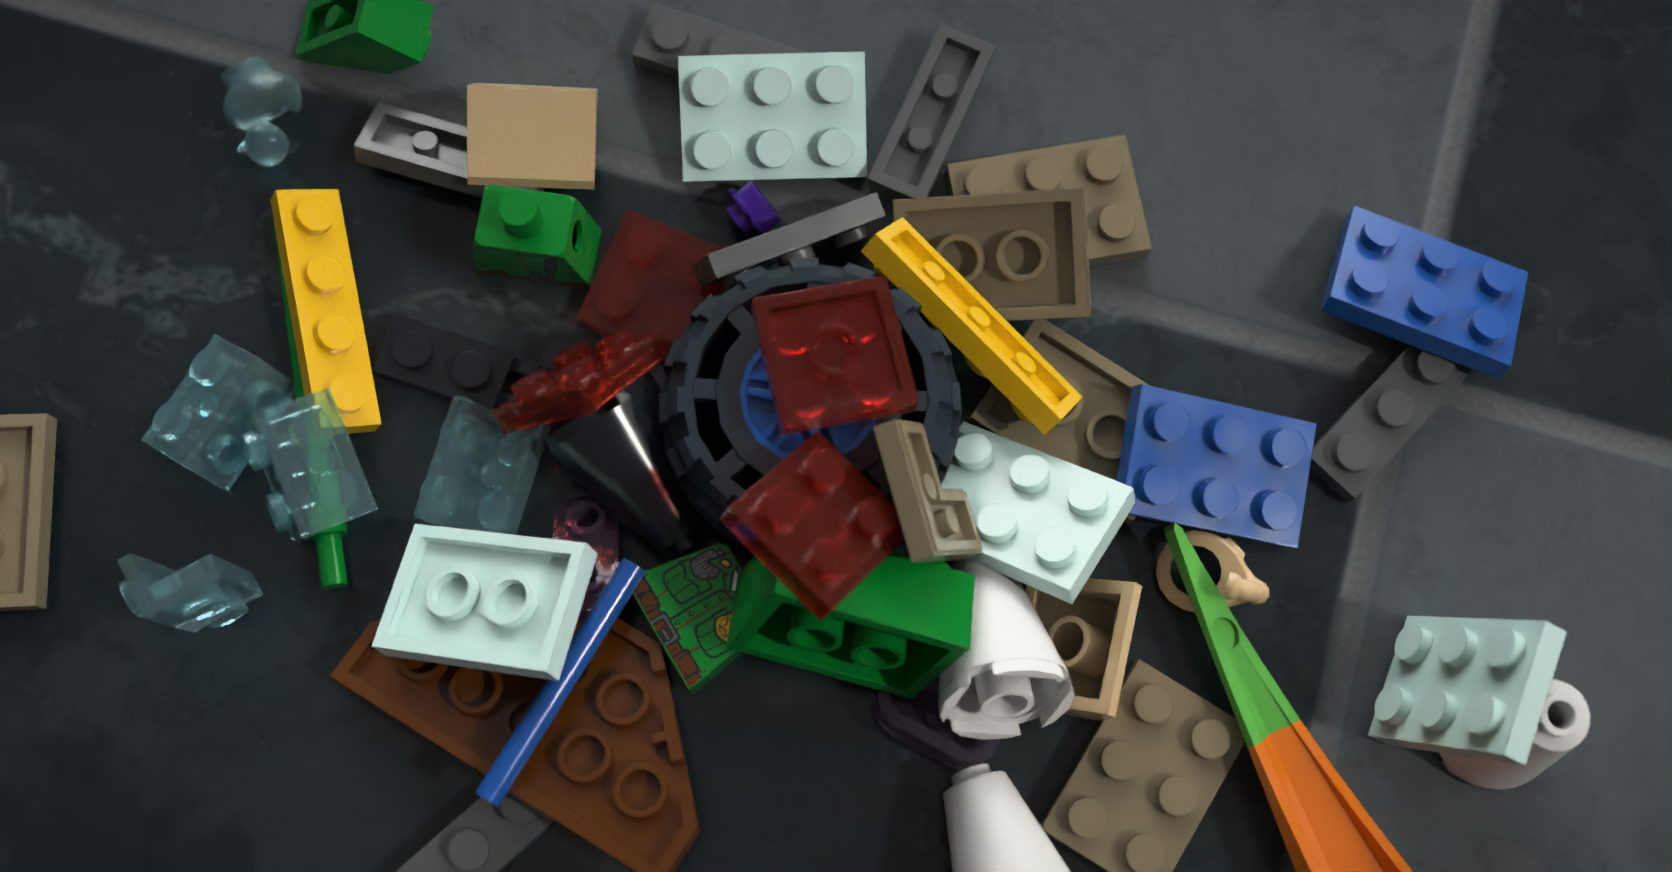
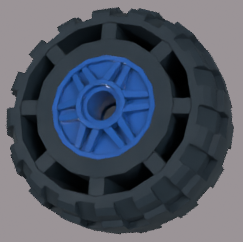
(721, 409)

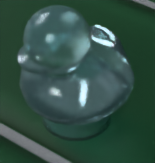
(254, 99)

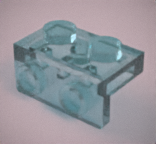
(210, 407)
(307, 465)
(478, 472)
(191, 598)

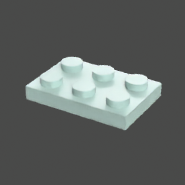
(773, 116)
(1035, 511)
(486, 601)
(1468, 686)

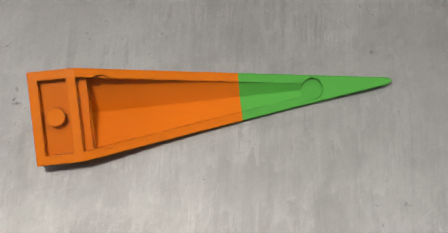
(1310, 801)

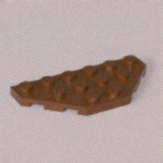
(603, 768)

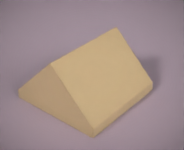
(531, 136)
(1092, 641)

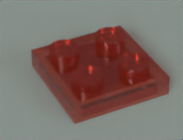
(647, 281)
(834, 355)
(581, 380)
(816, 525)

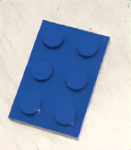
(1426, 292)
(1216, 466)

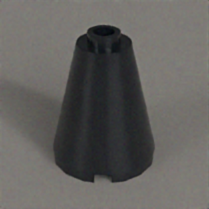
(625, 467)

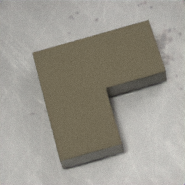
(932, 518)

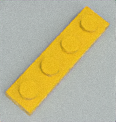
(325, 303)
(972, 325)

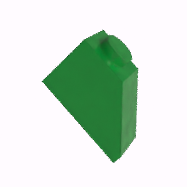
(366, 34)

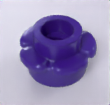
(752, 210)

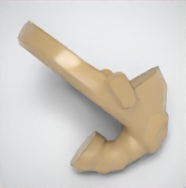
(1236, 581)

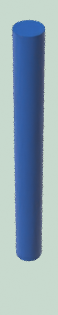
(554, 693)

